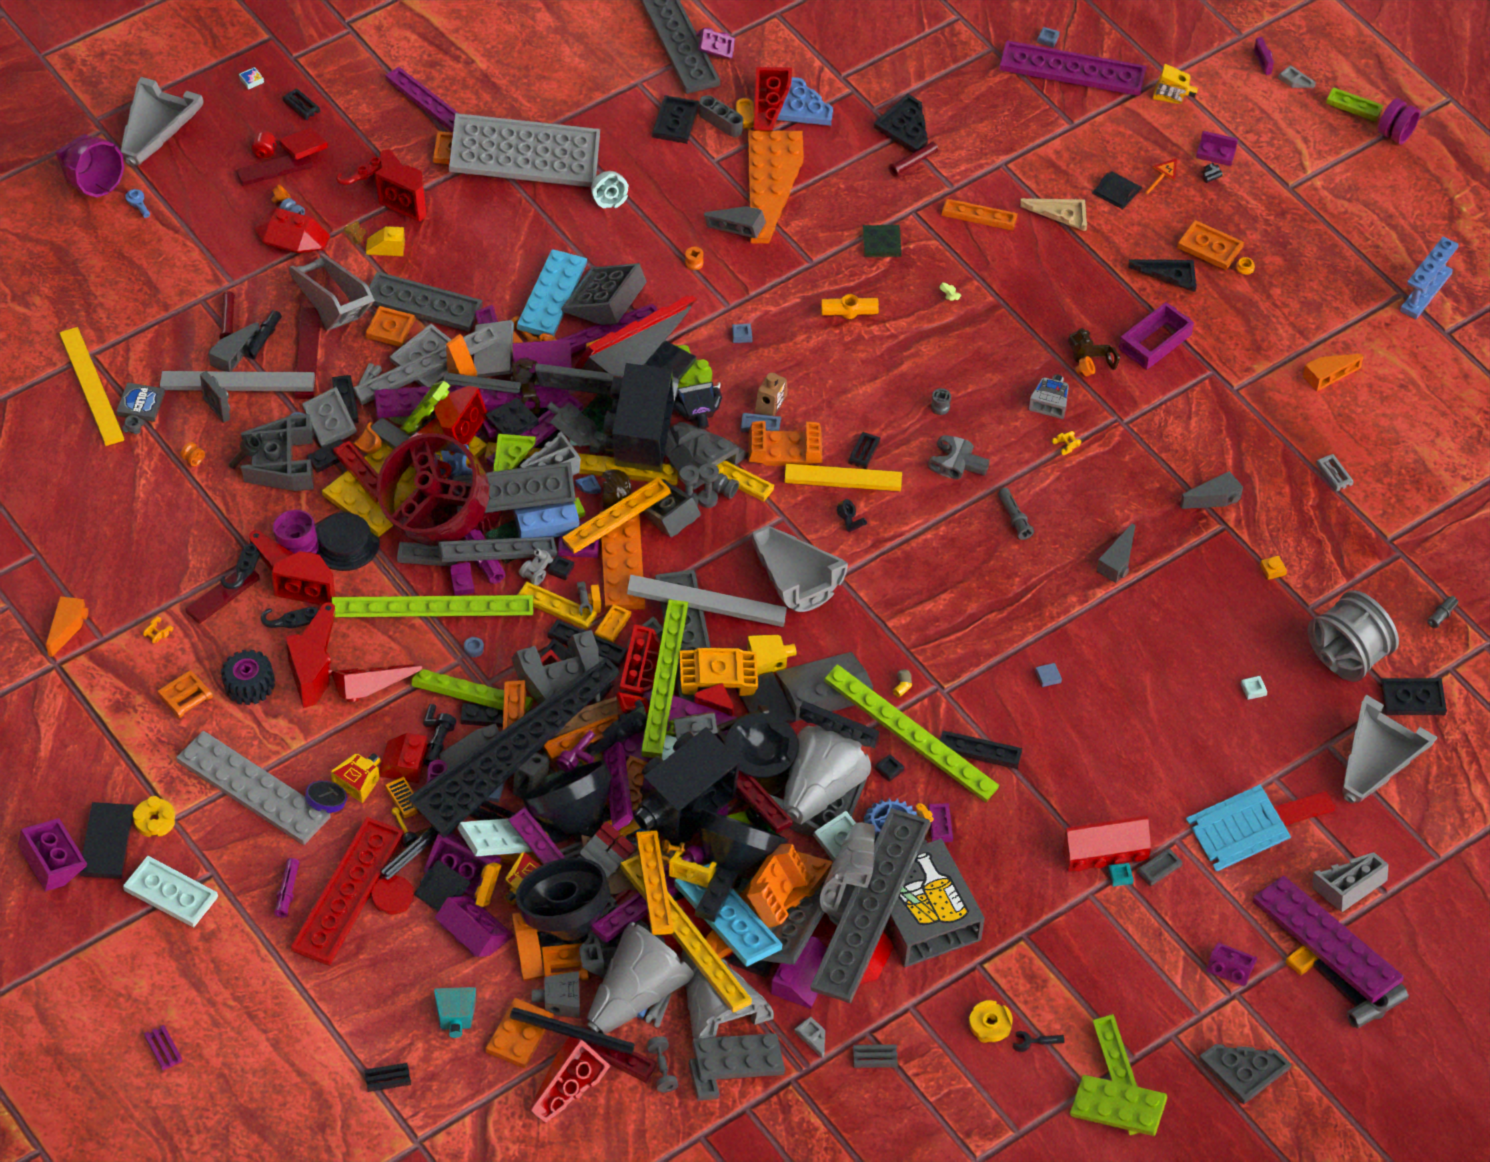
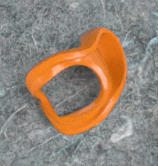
(369, 440)

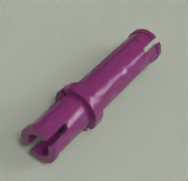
(285, 895)

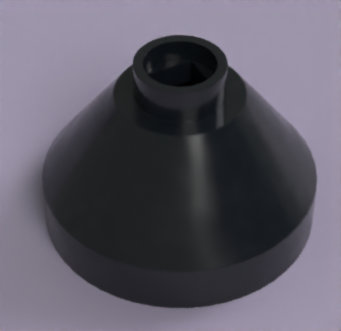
(572, 800)
(736, 844)
(564, 898)

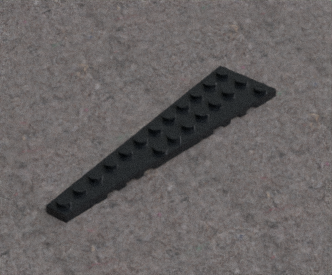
(474, 778)

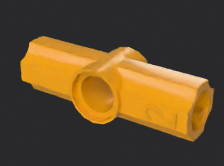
(849, 306)

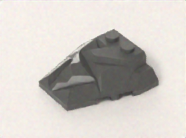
(696, 447)

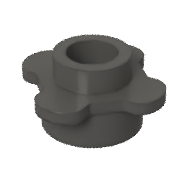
(133, 424)

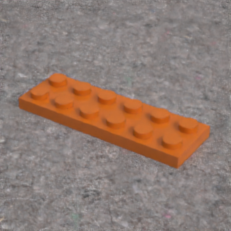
(621, 559)

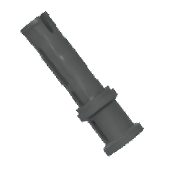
(1018, 519)

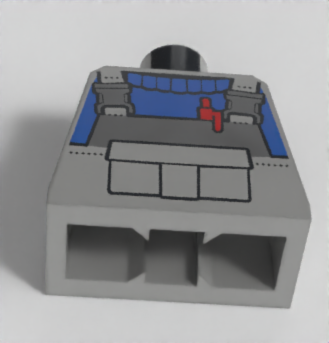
(1050, 397)

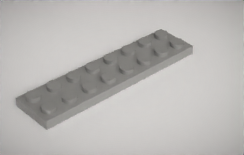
(252, 787)

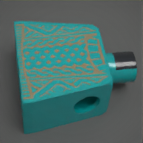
(455, 1009)

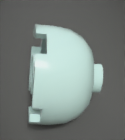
(609, 189)

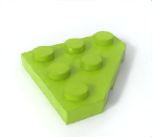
(426, 406)

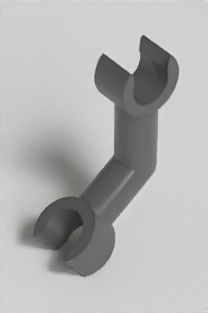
(583, 597)

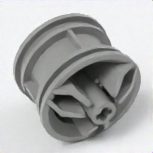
(1353, 635)

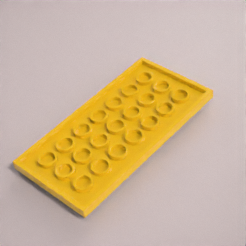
(352, 498)

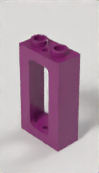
(1163, 315)

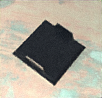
(1116, 190)
(439, 884)

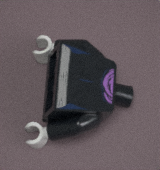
(698, 402)

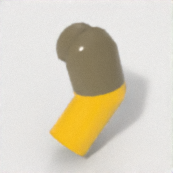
(905, 683)

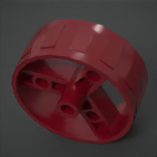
(419, 451)

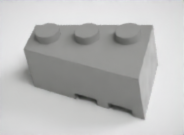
(554, 453)

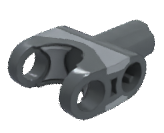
(958, 458)

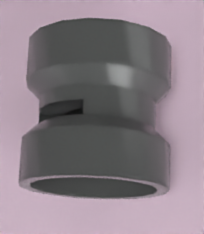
(941, 401)
(726, 486)

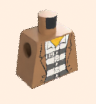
(773, 389)

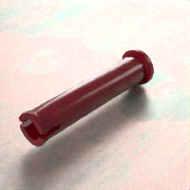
(912, 159)
(227, 314)

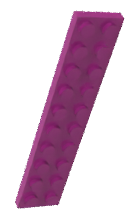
(404, 400)

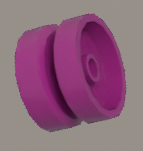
(1399, 121)

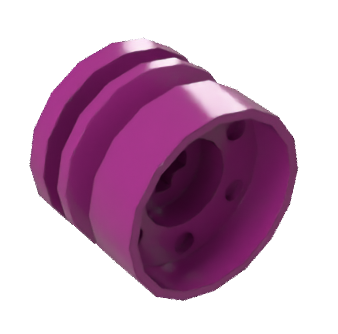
(296, 531)

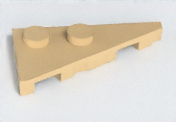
(1063, 210)

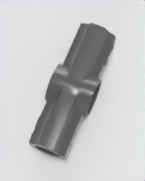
(1367, 1011)

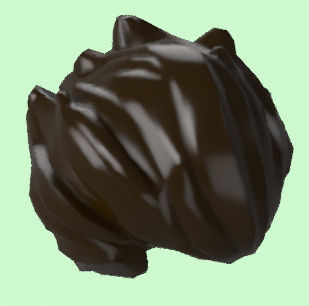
(615, 488)

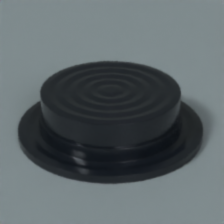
(346, 542)
(763, 744)

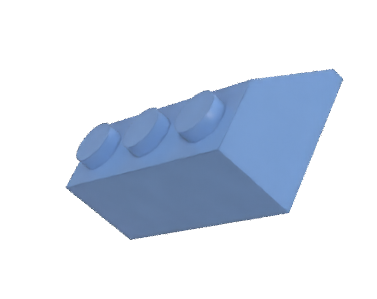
(546, 520)

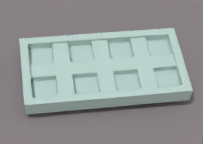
(492, 837)

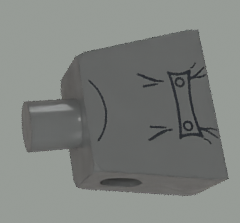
(560, 994)

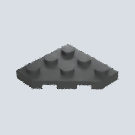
(1244, 1068)

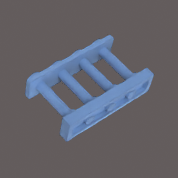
(1429, 277)

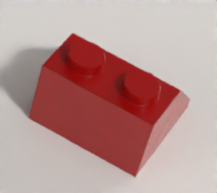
(404, 757)

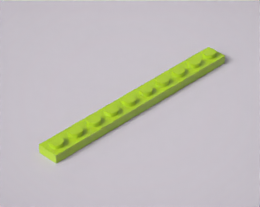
(433, 606)
(664, 679)
(911, 733)

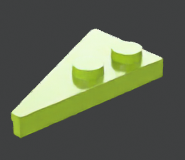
(511, 450)

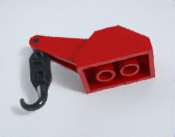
(294, 576)
(308, 652)

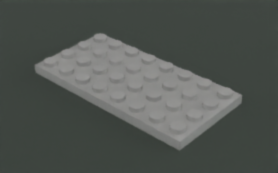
(524, 150)

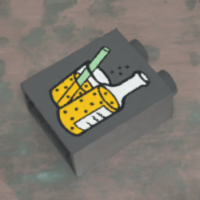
(933, 908)

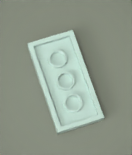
(170, 891)

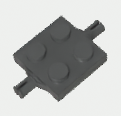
(574, 425)

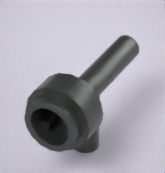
(249, 446)

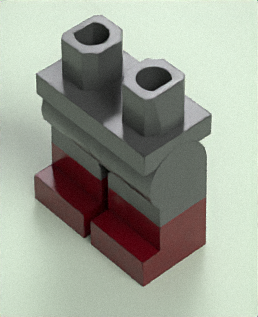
(597, 849)

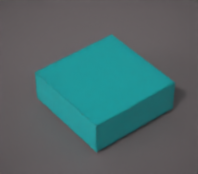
(1120, 874)

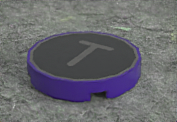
(326, 796)

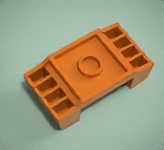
(785, 447)
(774, 883)

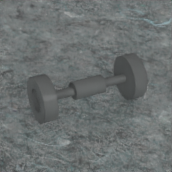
(689, 476)
(708, 497)
(665, 1083)

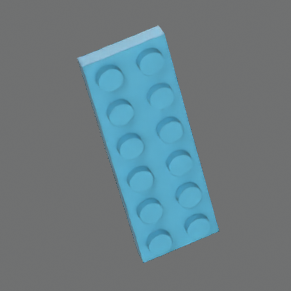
(551, 292)
(736, 925)

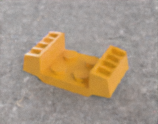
(718, 665)

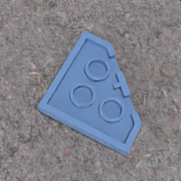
(805, 105)

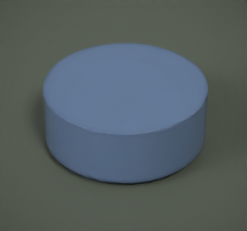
(473, 647)

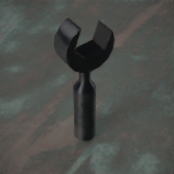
(1055, 1039)

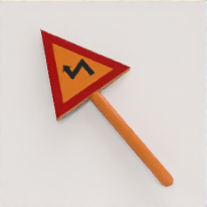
(1167, 169)

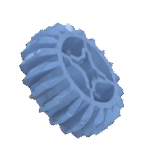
(879, 813)

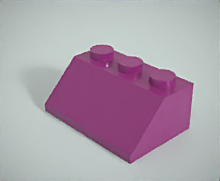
(544, 352)
(51, 853)
(458, 856)
(473, 925)
(794, 980)

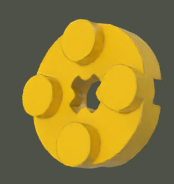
(151, 807)
(987, 1032)

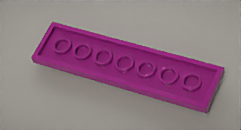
(1073, 68)
(1328, 939)

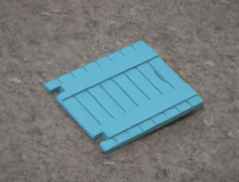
(1238, 827)

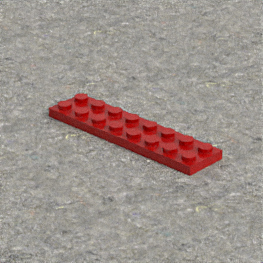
(347, 891)

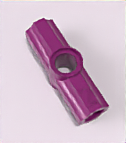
(491, 568)

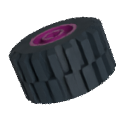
(248, 677)

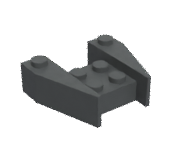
(274, 461)
(549, 679)

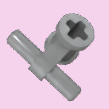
(536, 566)

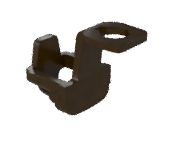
(1083, 346)
(527, 381)

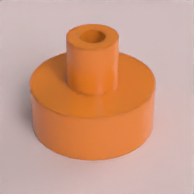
(280, 194)
(1085, 366)

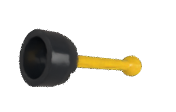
(408, 837)

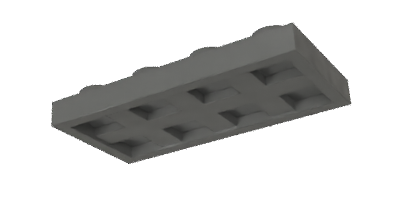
(738, 1056)

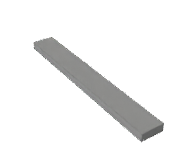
(423, 365)
(240, 380)
(707, 600)

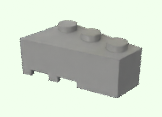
(1351, 881)

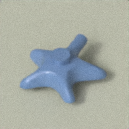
(458, 464)

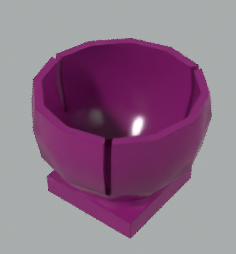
(90, 164)

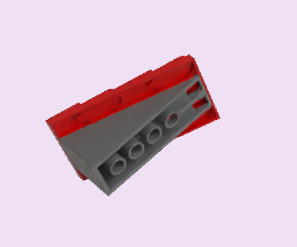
(635, 341)

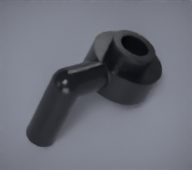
(847, 511)
(442, 719)

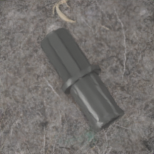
(1442, 612)

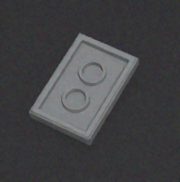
(497, 357)
(329, 417)

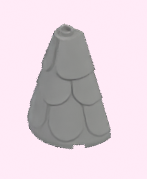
(155, 119)
(798, 569)
(1379, 751)
(822, 772)
(850, 869)
(636, 979)
(709, 1009)

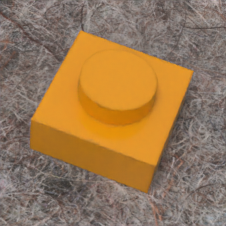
(1273, 567)
(594, 598)

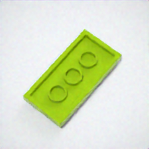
(1118, 1105)

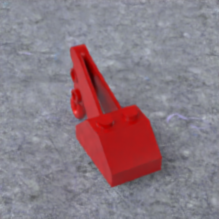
(397, 185)
(458, 417)

